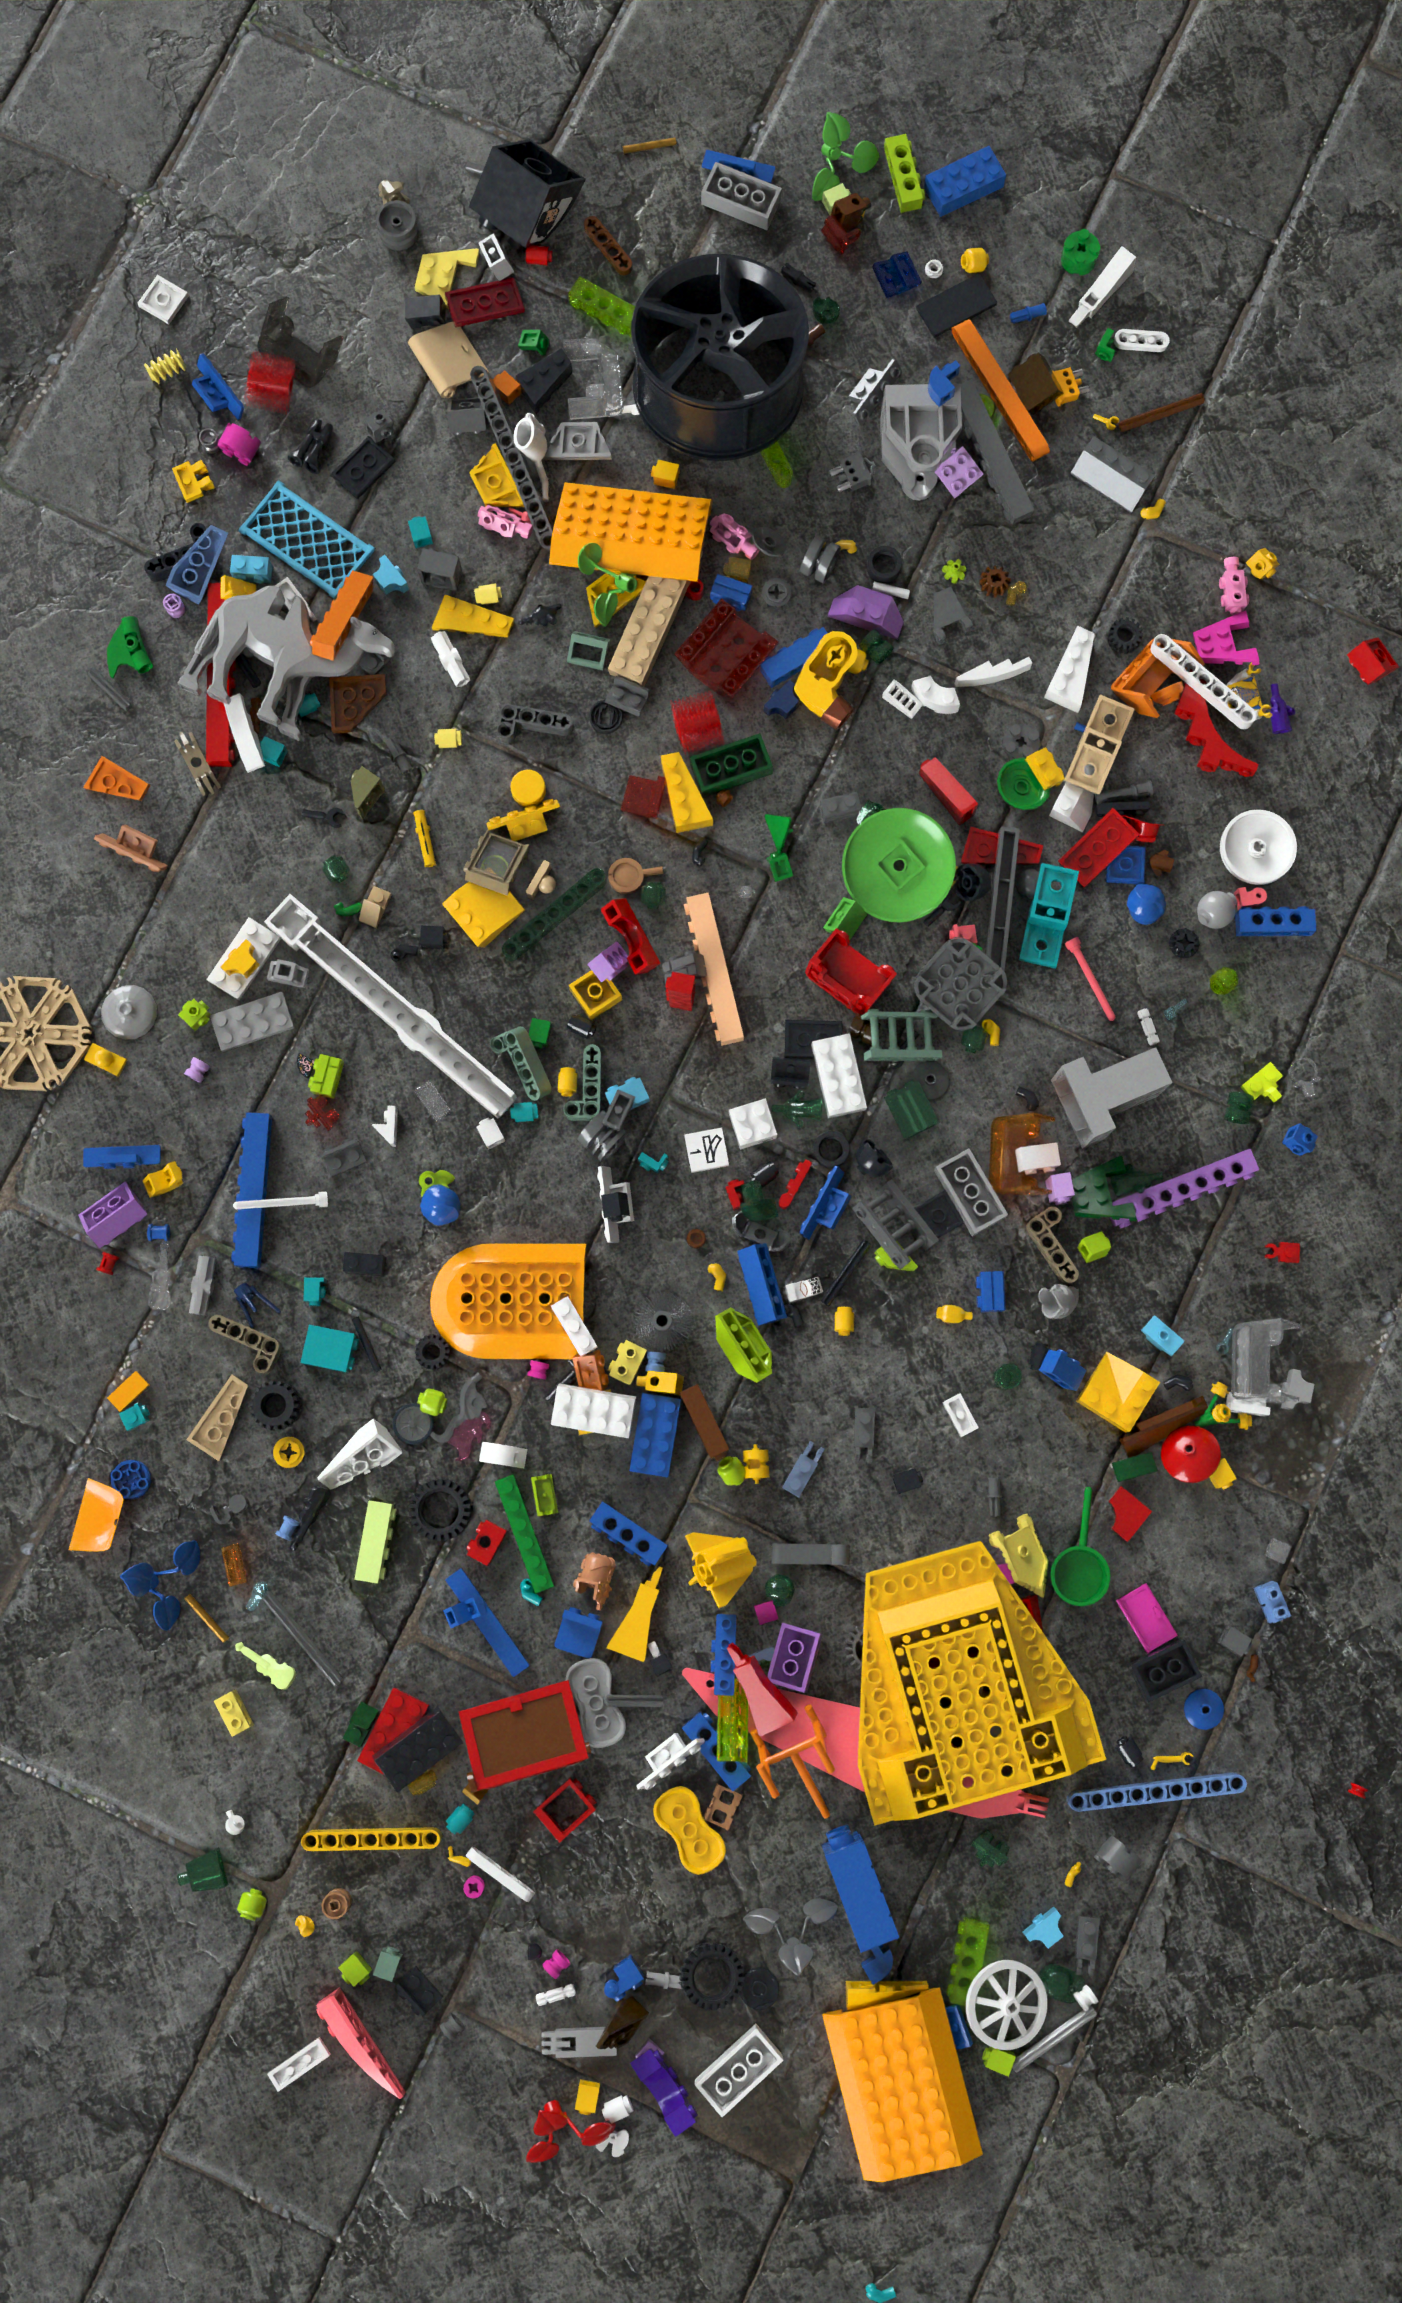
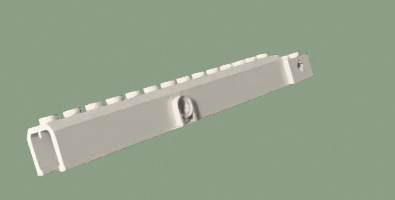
(414, 1025)

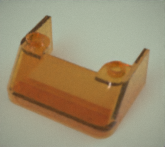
(1006, 1136)

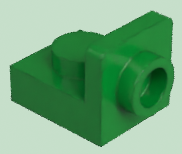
(534, 341)
(1103, 350)
(779, 865)

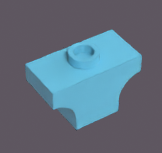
(390, 577)
(1162, 1336)
(1045, 1928)

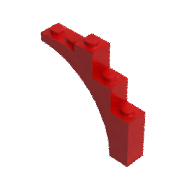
(1202, 732)

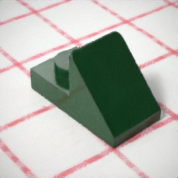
(360, 1724)

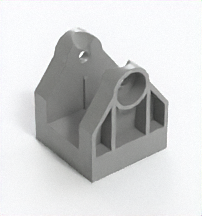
(917, 435)

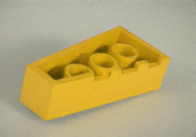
(685, 799)

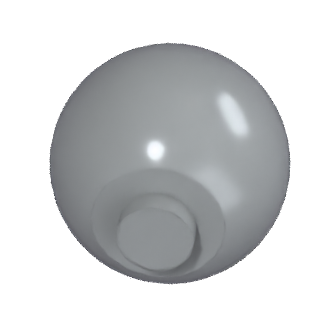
(1216, 909)

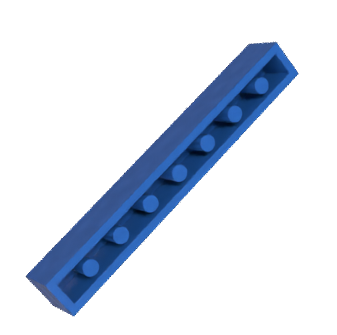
(252, 1187)

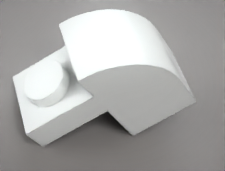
(503, 1455)

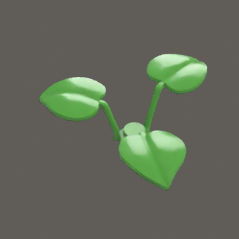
(834, 131)
(605, 603)

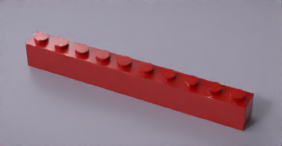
(218, 730)

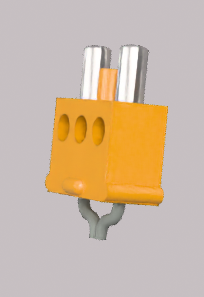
(1069, 385)

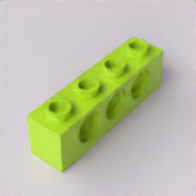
(907, 199)

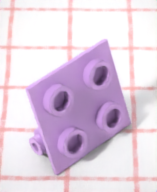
(958, 471)

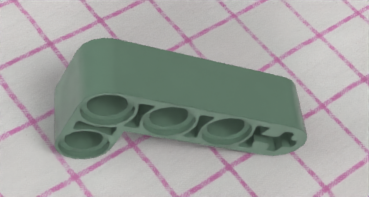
(525, 1061)
(588, 1082)

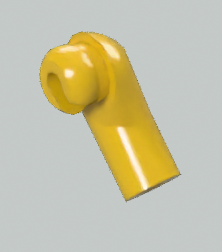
(719, 1274)

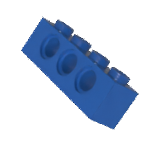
(1246, 927)
(605, 1512)
(731, 1778)

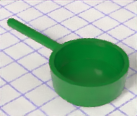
(1080, 1572)

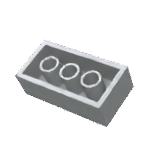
(741, 196)
(970, 1192)

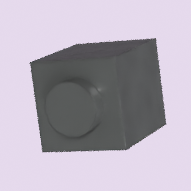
(1235, 1641)

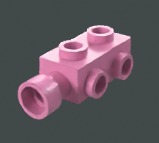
(501, 522)
(735, 537)
(1232, 588)

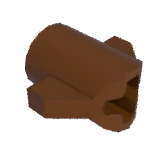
(1160, 862)

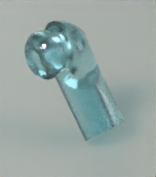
(257, 1595)

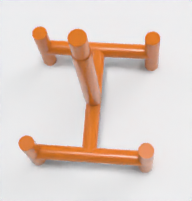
(793, 1752)

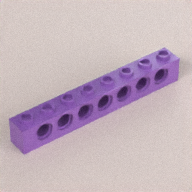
(1244, 1160)

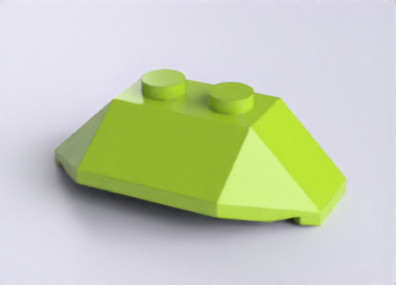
(743, 1345)

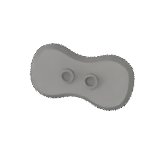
(589, 1684)

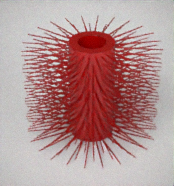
(270, 382)
(696, 722)

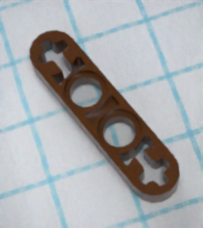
(610, 244)

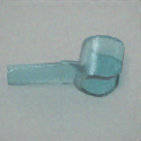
(1170, 1013)
(1225, 1341)

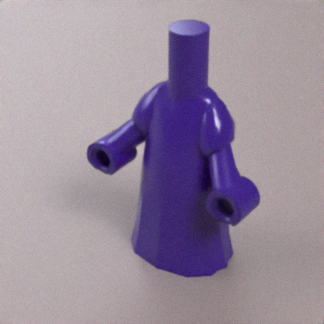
(1280, 712)

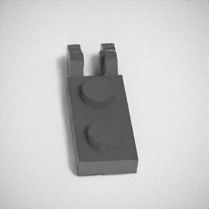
(864, 1432)
(1086, 1943)

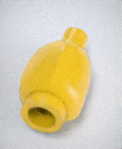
(952, 1314)

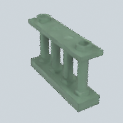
(894, 1053)

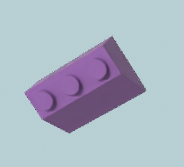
(112, 1215)
(794, 1657)

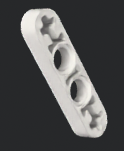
(500, 1874)

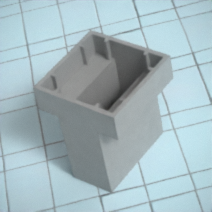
(1098, 1096)

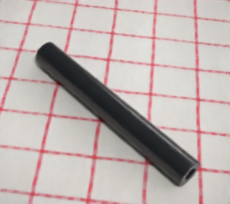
(366, 1344)

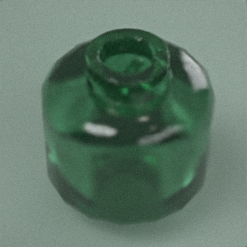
(335, 869)
(653, 895)
(974, 1039)

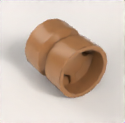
(336, 1903)

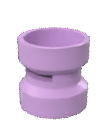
(175, 610)
(197, 1070)

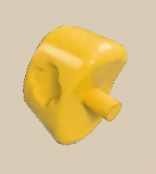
(305, 1925)

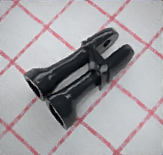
(311, 462)

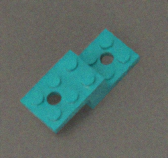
(1048, 915)

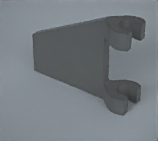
(948, 612)

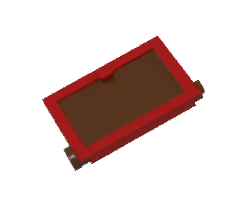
(523, 1736)

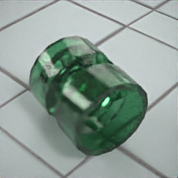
(878, 648)
(1238, 1101)
(1007, 1376)

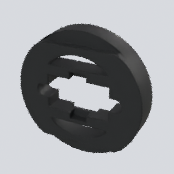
(597, 726)

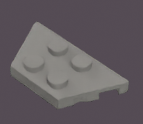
(578, 442)

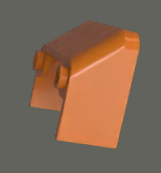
(1145, 677)

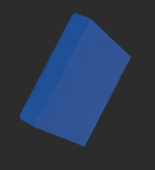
(1127, 867)

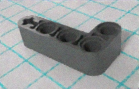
(535, 724)
(810, 1554)

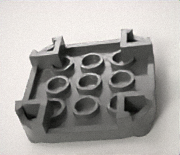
(960, 983)

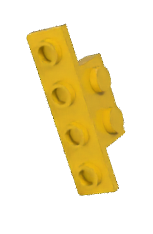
(526, 822)

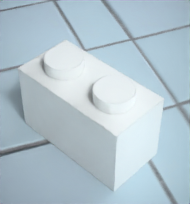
(1038, 1157)

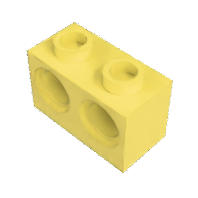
(233, 1713)

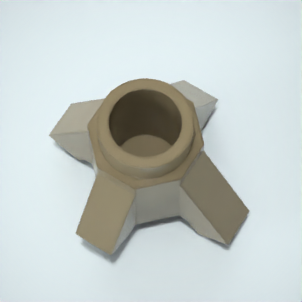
(391, 191)

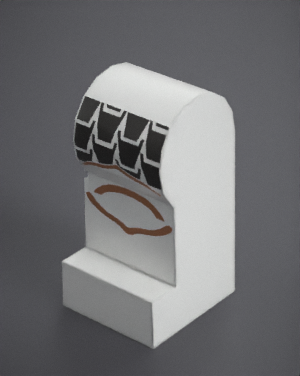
(803, 1289)

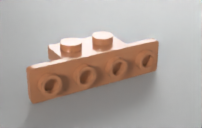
(134, 845)

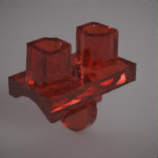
(316, 1107)

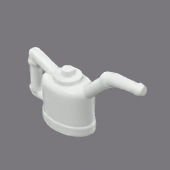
(532, 443)

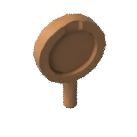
(627, 875)

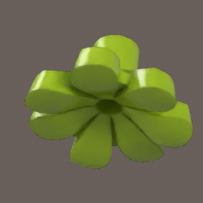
(954, 570)

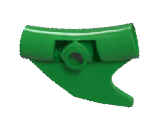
(128, 648)

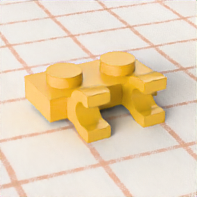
(187, 481)

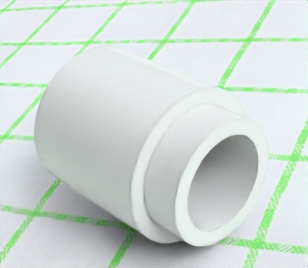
(617, 2109)

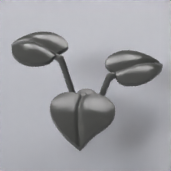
(794, 1952)

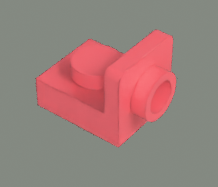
(967, 932)

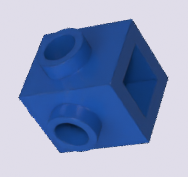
(1300, 1139)

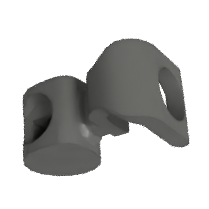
(237, 1504)

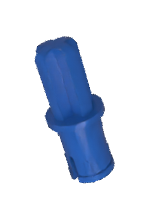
(1028, 313)

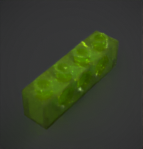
(601, 298)
(967, 1928)

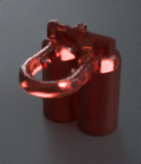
(837, 235)

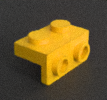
(1045, 768)

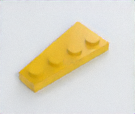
(466, 617)

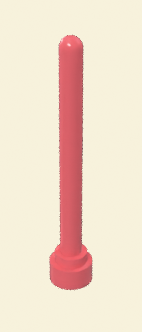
(1074, 946)

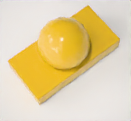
(105, 1059)

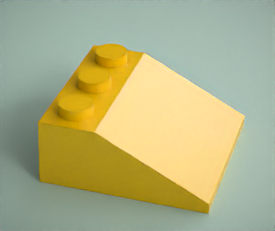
(482, 912)

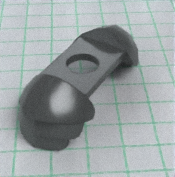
(745, 1228)

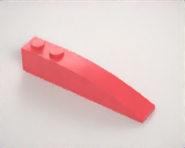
(357, 2041)

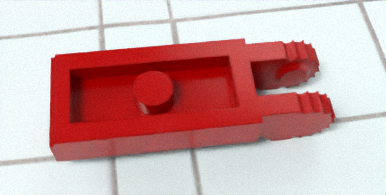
(794, 1185)

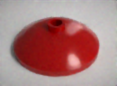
(1194, 1465)

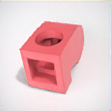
(1250, 899)

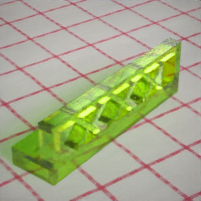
(728, 1722)

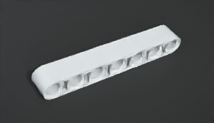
(1205, 690)

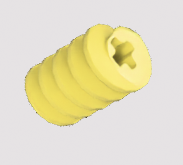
(165, 366)

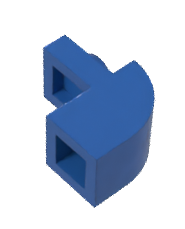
(939, 383)
(465, 1611)
(879, 1964)

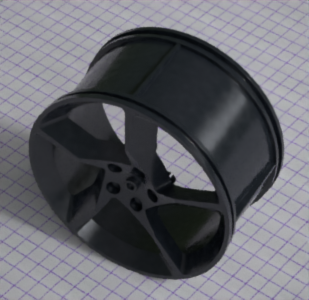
(715, 301)

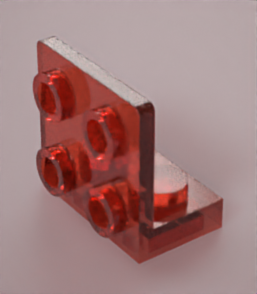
(643, 796)

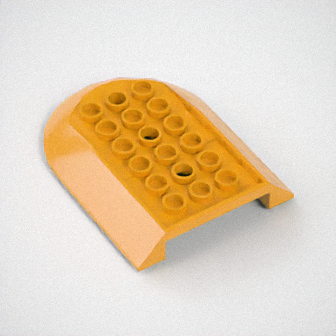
(523, 1325)

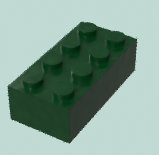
(731, 765)

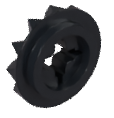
(1177, 947)

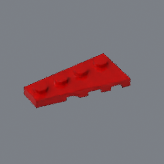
(982, 849)

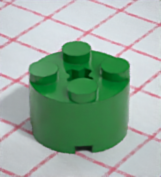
(1080, 252)

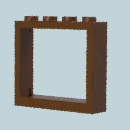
(704, 1423)

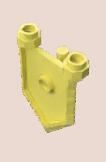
(1024, 1555)

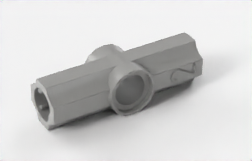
(202, 1285)

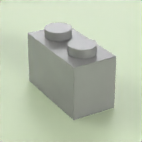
(496, 257)

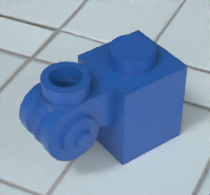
(629, 1977)

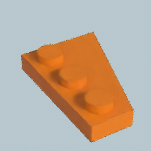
(116, 781)

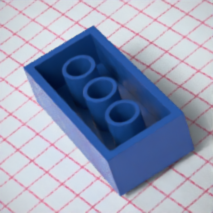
(964, 181)
(655, 1435)

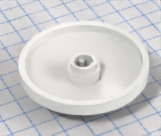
(1258, 847)

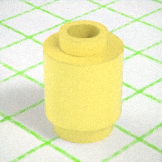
(488, 594)
(448, 738)

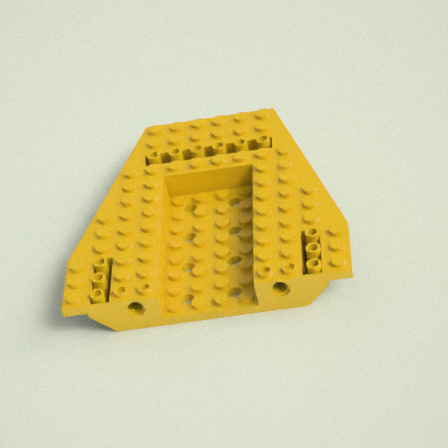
(905, 1736)

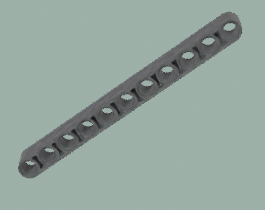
(510, 451)

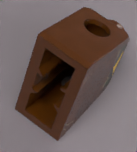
(850, 210)

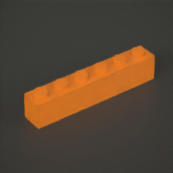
(336, 623)

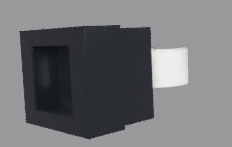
(660, 1662)

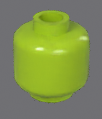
(432, 1402)
(731, 1471)
(252, 1904)

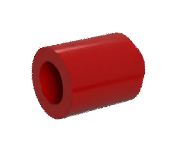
(538, 255)

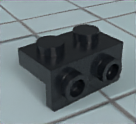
(790, 1072)

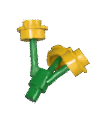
(1221, 1412)

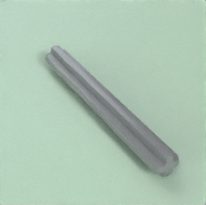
(1053, 2038)

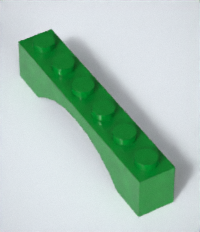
(524, 1533)

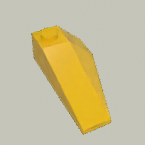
(865, 1994)

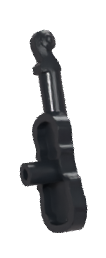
(314, 1502)

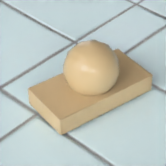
(541, 881)

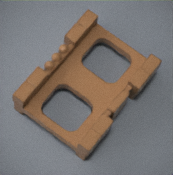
(717, 1804)

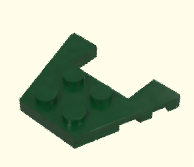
(1093, 1195)

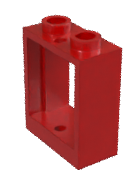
(551, 1824)

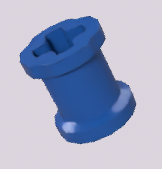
(158, 1232)

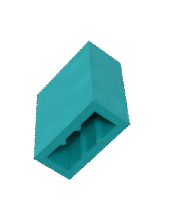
(329, 1349)

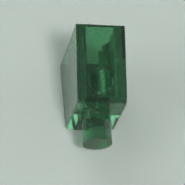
(205, 1872)

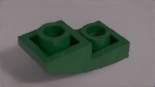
(1134, 1467)

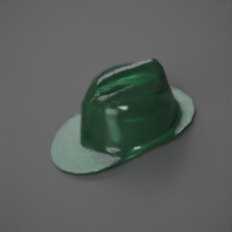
(1061, 1982)

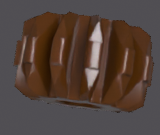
(1001, 581)

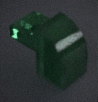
(755, 1206)

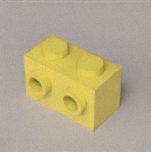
(627, 1362)

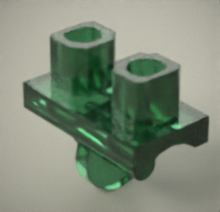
(987, 1853)

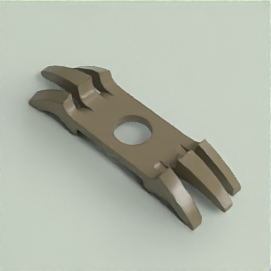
(201, 772)

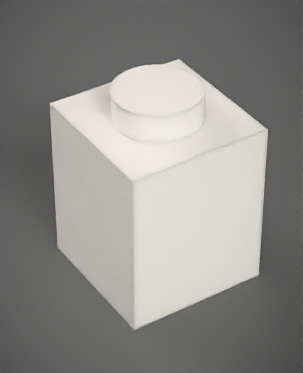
(490, 1133)

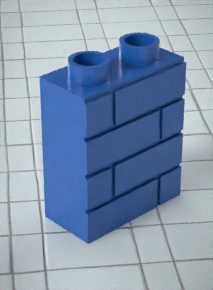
(859, 1888)

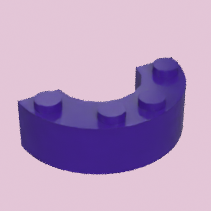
(666, 2090)

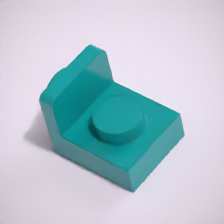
(135, 1416)

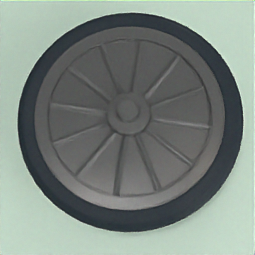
(412, 1425)

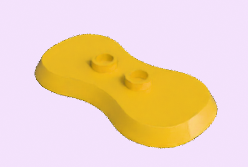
(698, 1844)

